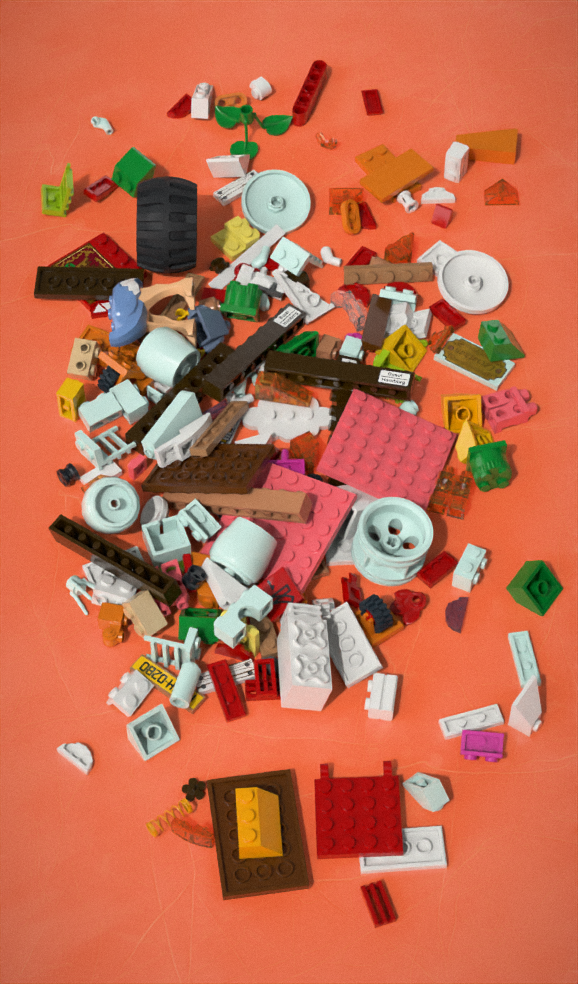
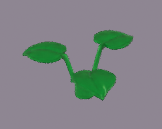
(229, 116)

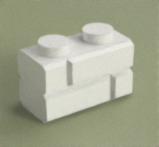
(456, 162)
(382, 696)

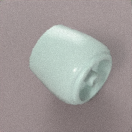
(166, 356)
(110, 505)
(243, 551)

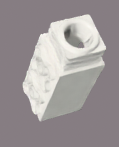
(303, 658)

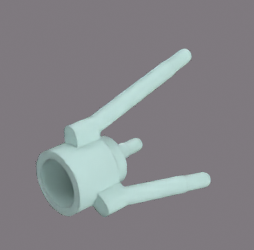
(78, 587)

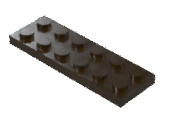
(81, 282)

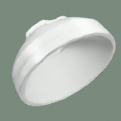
(155, 510)

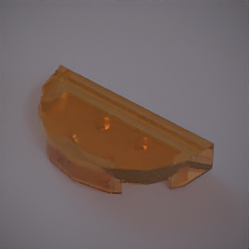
(438, 340)

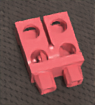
(507, 408)
(182, 600)

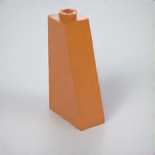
(491, 146)

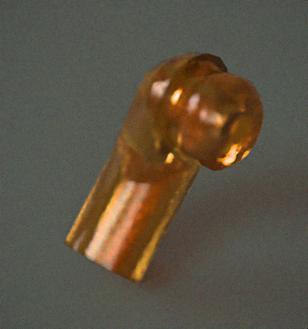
(328, 144)

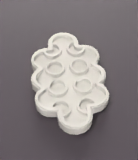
(286, 420)

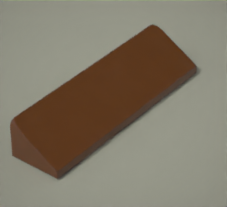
(376, 323)

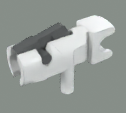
(265, 283)

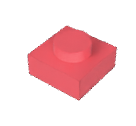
(137, 467)

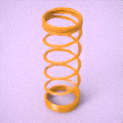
(187, 806)

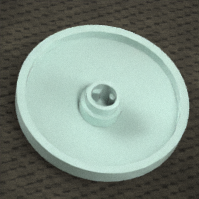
(275, 199)

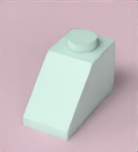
(426, 791)

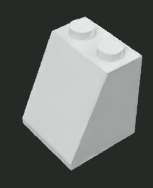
(351, 522)

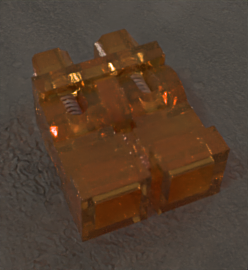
(451, 492)

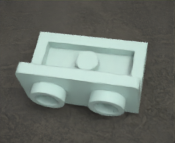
(399, 296)
(199, 521)

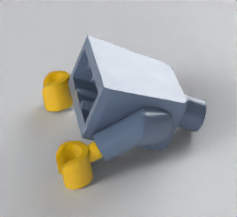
(210, 326)

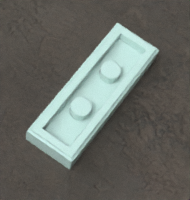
(523, 657)

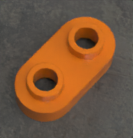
(229, 99)
(350, 217)

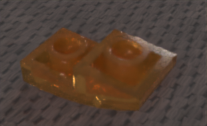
(198, 835)

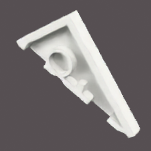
(302, 297)

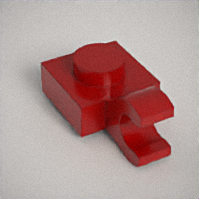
(351, 593)

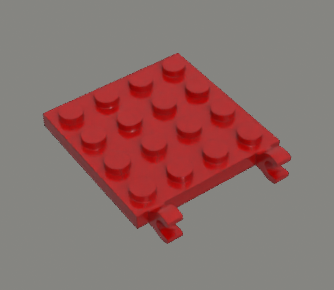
(358, 815)

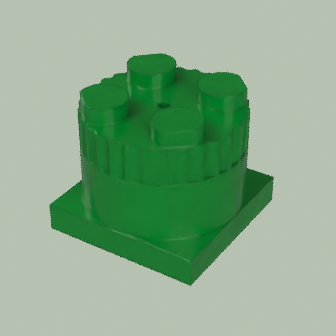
(242, 302)
(489, 465)

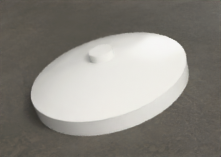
(472, 282)

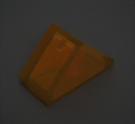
(501, 194)

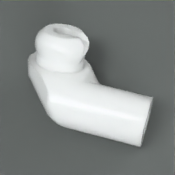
(232, 397)

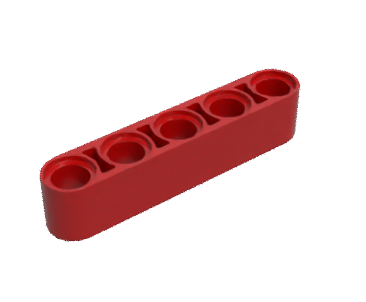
(309, 93)

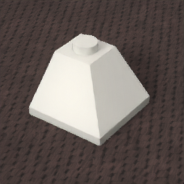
(526, 709)

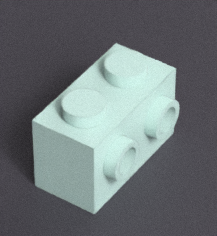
(130, 400)
(100, 411)
(469, 567)

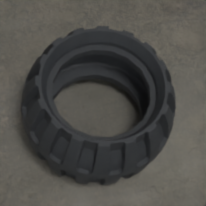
(166, 224)

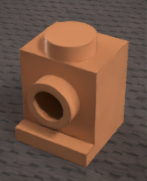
(328, 347)

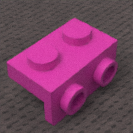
(481, 744)

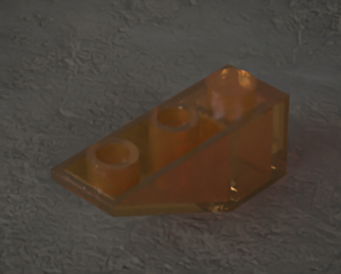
(279, 389)

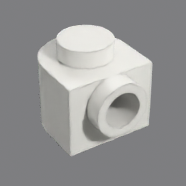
(260, 88)

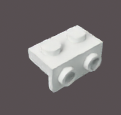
(112, 591)
(130, 692)

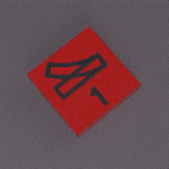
(282, 590)

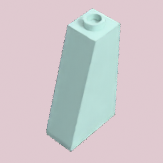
(179, 413)

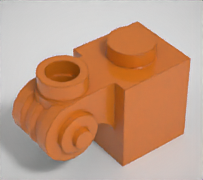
(112, 621)

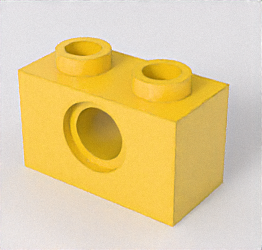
(69, 398)

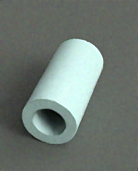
(185, 685)

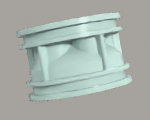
(386, 560)

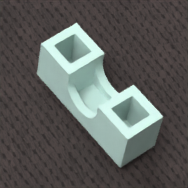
(252, 603)

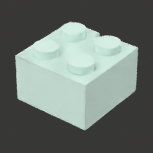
(165, 546)

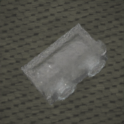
(355, 310)

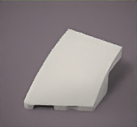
(416, 321)

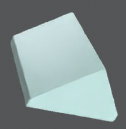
(152, 732)

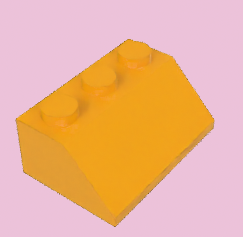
(258, 823)

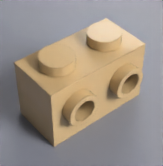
(84, 359)
(144, 614)

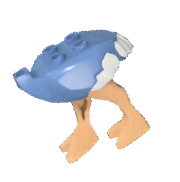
(131, 314)

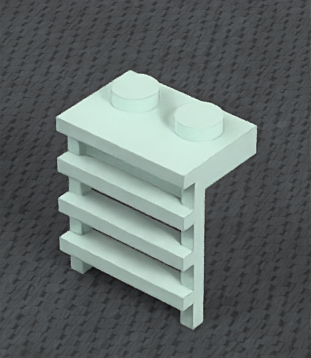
(293, 256)
(95, 454)
(182, 652)

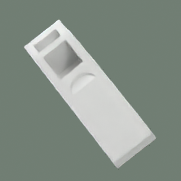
(179, 446)

